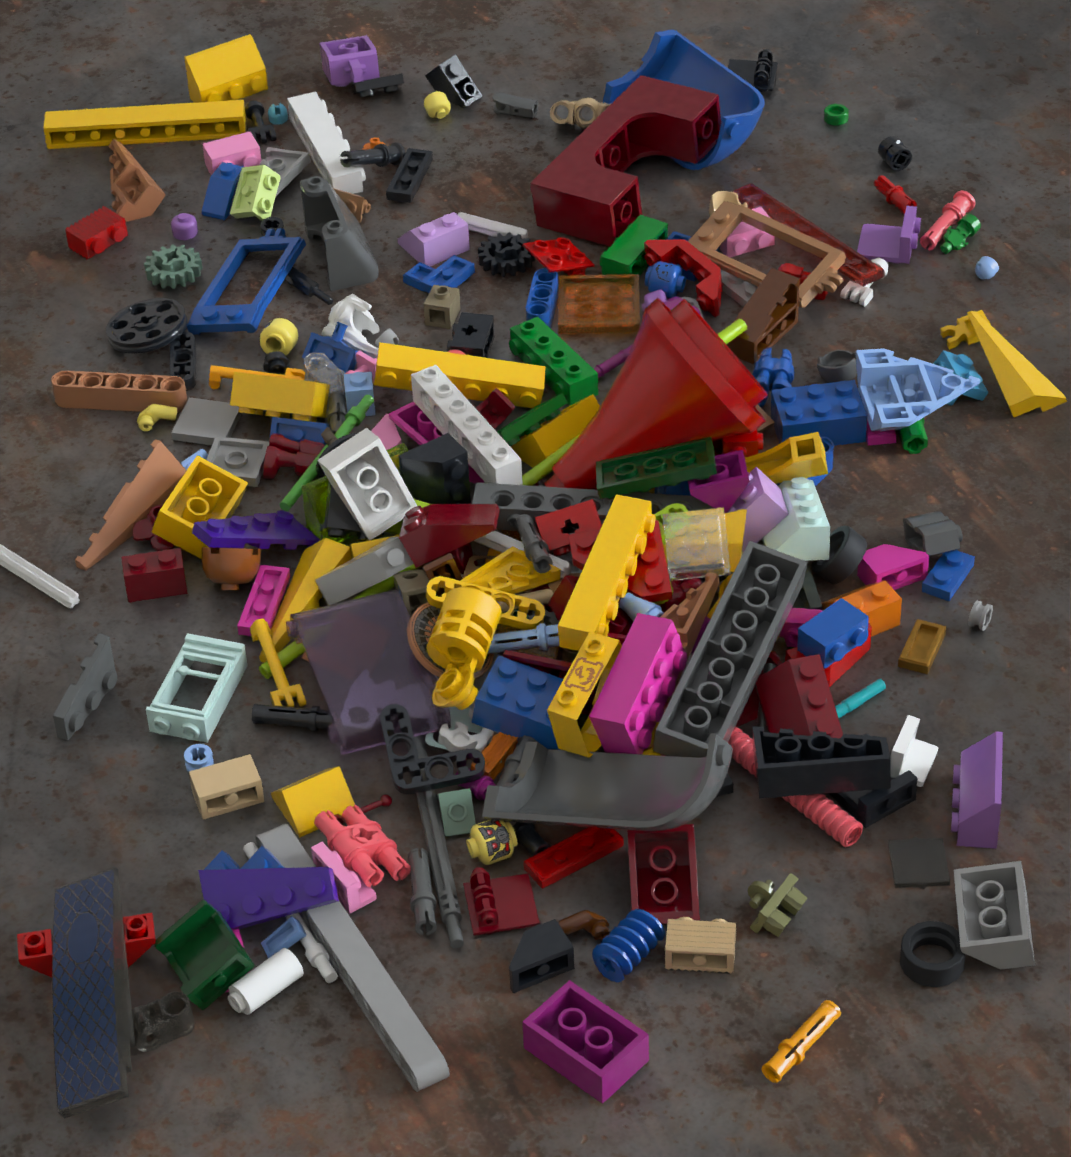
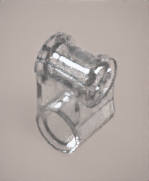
(324, 371)

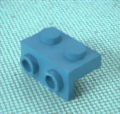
(964, 368)

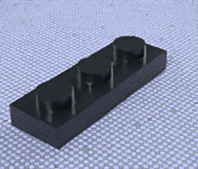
(409, 175)

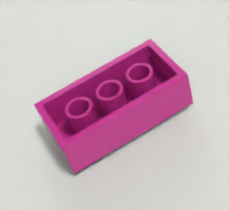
(638, 685)

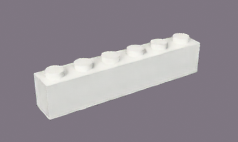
(324, 142)

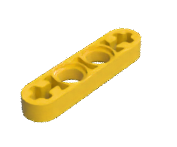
(512, 600)

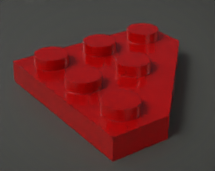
(651, 575)

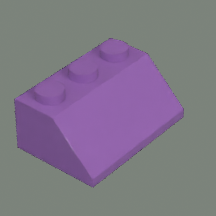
(978, 793)

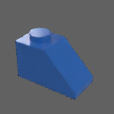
(221, 191)

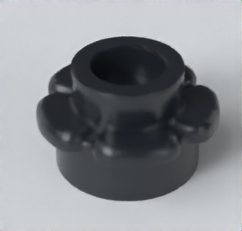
(276, 363)

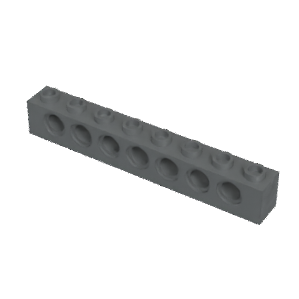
(540, 500)

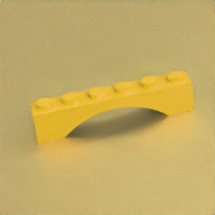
(793, 458)

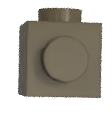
(442, 306)

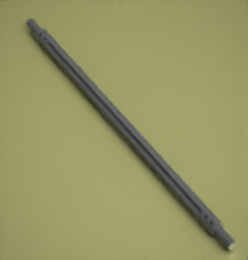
(438, 855)

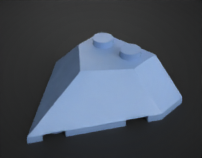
(902, 390)

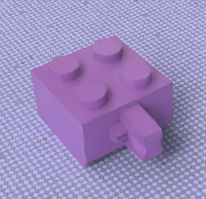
(349, 60)

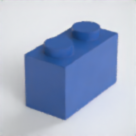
(833, 632)

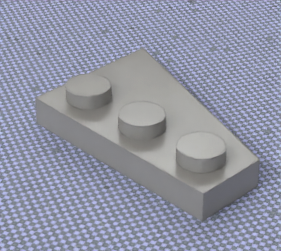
(286, 164)

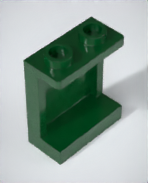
(204, 954)

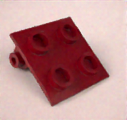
(499, 902)

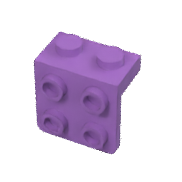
(891, 242)

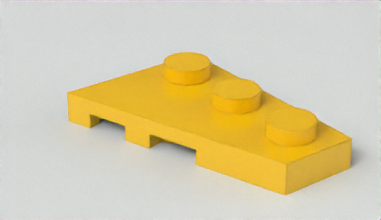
(511, 573)

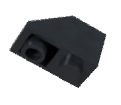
(455, 82)

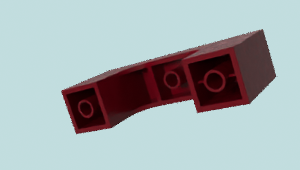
(586, 185)

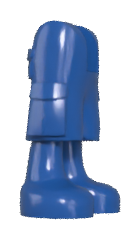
(774, 370)

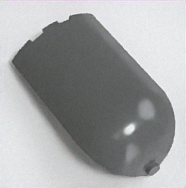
(609, 788)

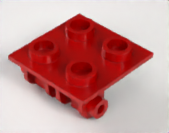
(559, 256)

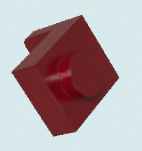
(496, 408)

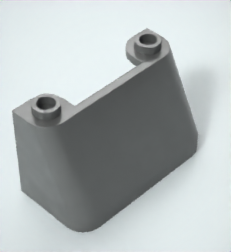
(346, 247)

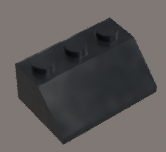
(437, 472)

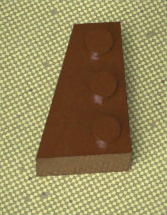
(767, 315)

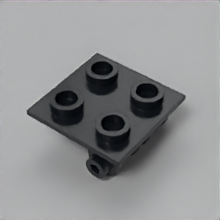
(757, 73)

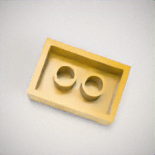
(279, 396)
(200, 495)

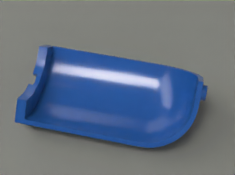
(684, 63)

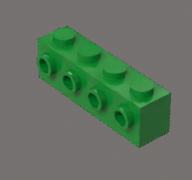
(564, 367)

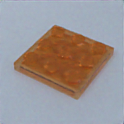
(598, 304)

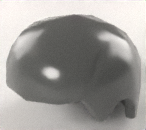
(837, 366)

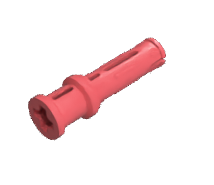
(951, 214)

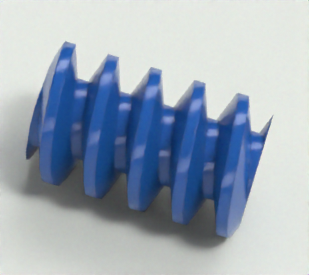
(627, 944)

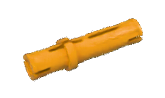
(778, 1064)

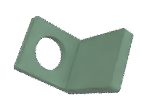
(456, 812)

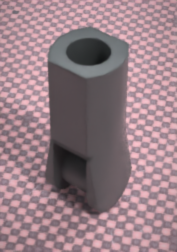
(515, 105)

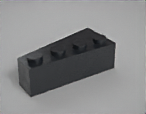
(819, 763)

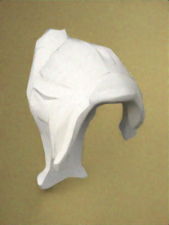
(355, 314)

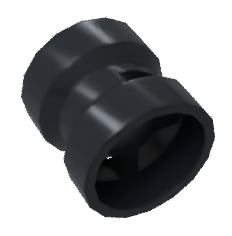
(895, 153)

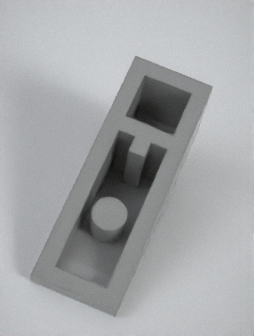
(364, 571)

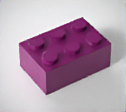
(586, 1041)

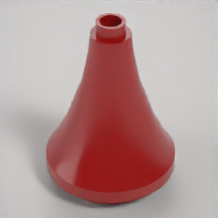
(670, 391)

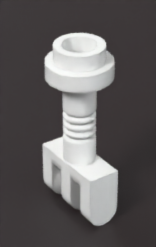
(864, 293)

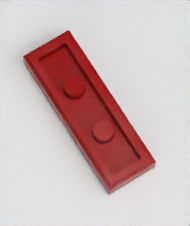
(572, 854)

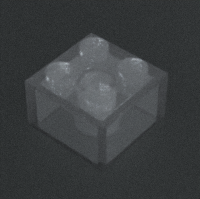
(696, 543)

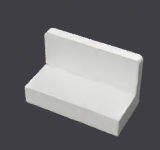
(912, 753)

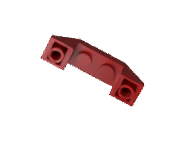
(683, 253)
(36, 946)

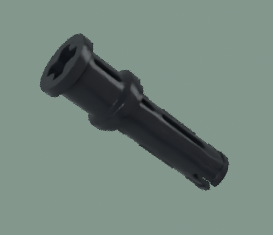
(380, 155)

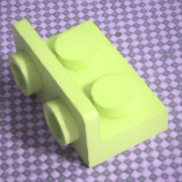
(255, 192)

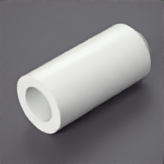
(265, 981)

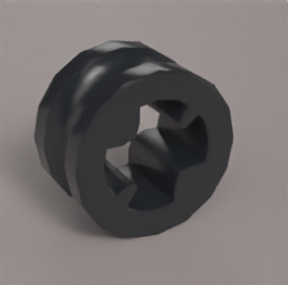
(270, 223)

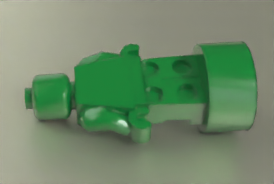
(955, 239)

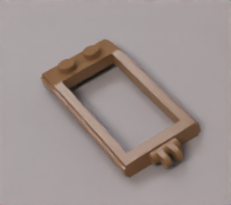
(730, 215)

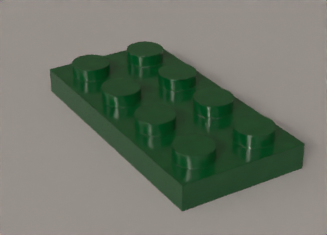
(655, 468)

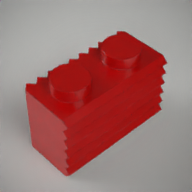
(96, 232)

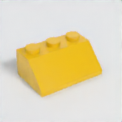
(226, 71)
(556, 432)

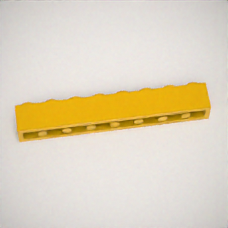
(144, 124)

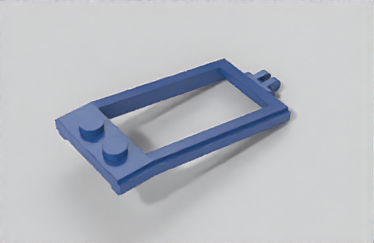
(244, 317)

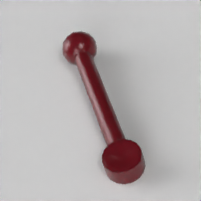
(385, 801)

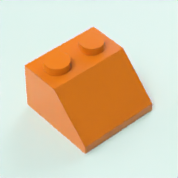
(876, 601)

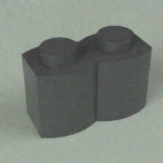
(932, 533)

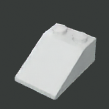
(368, 483)

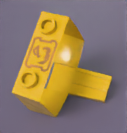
(591, 662)

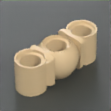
(575, 109)

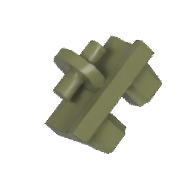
(786, 896)

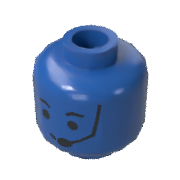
(665, 277)

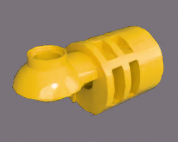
(461, 644)

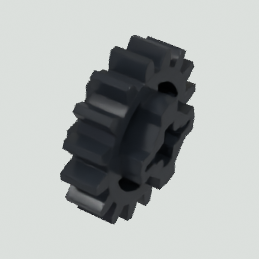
(505, 254)

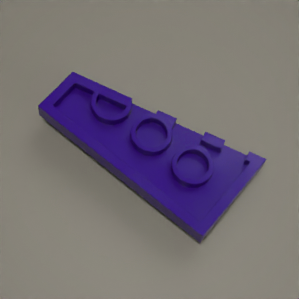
(256, 530)
(266, 894)

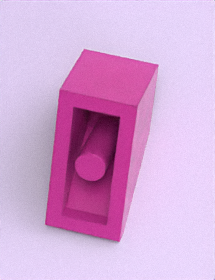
(894, 564)

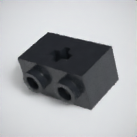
(473, 334)

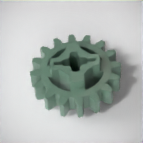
(173, 266)

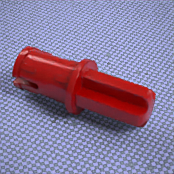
(894, 194)

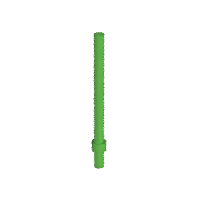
(353, 419)

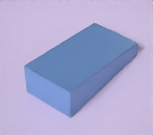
(284, 936)

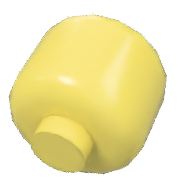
(437, 105)

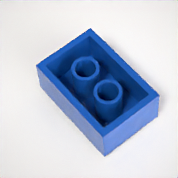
(825, 408)
(517, 701)

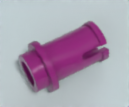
(479, 786)

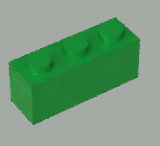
(628, 250)

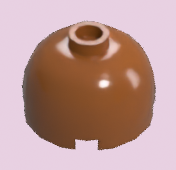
(230, 566)

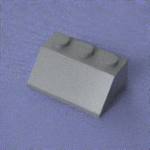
(994, 915)

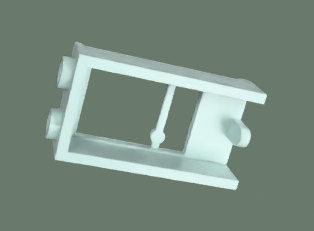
(189, 722)

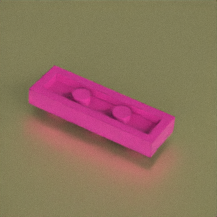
(264, 597)

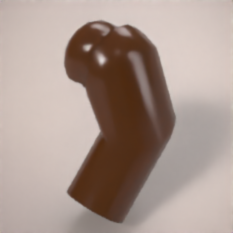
(588, 921)

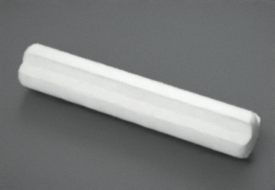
(491, 227)

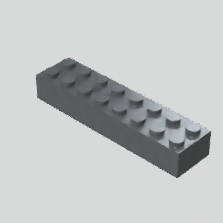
(731, 652)

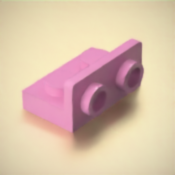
(350, 888)

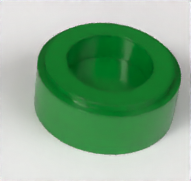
(836, 114)

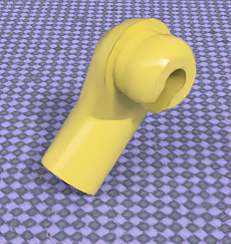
(153, 413)

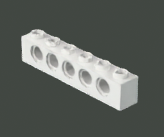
(457, 416)

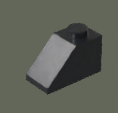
(540, 956)

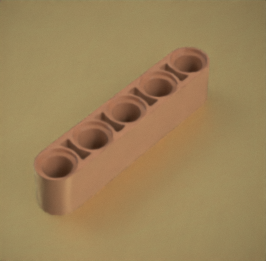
(117, 391)

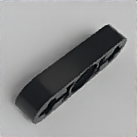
(187, 353)

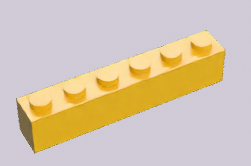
(470, 374)
(606, 571)

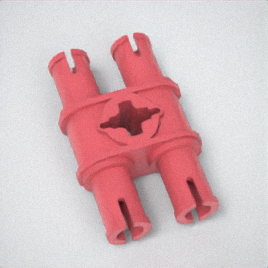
(362, 845)

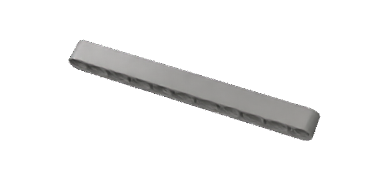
(364, 974)

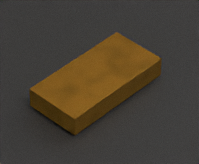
(922, 646)

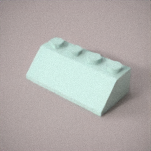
(806, 528)

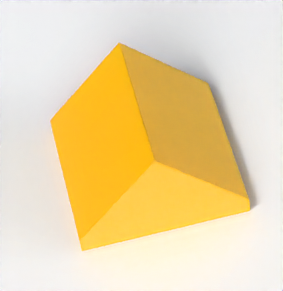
(312, 795)

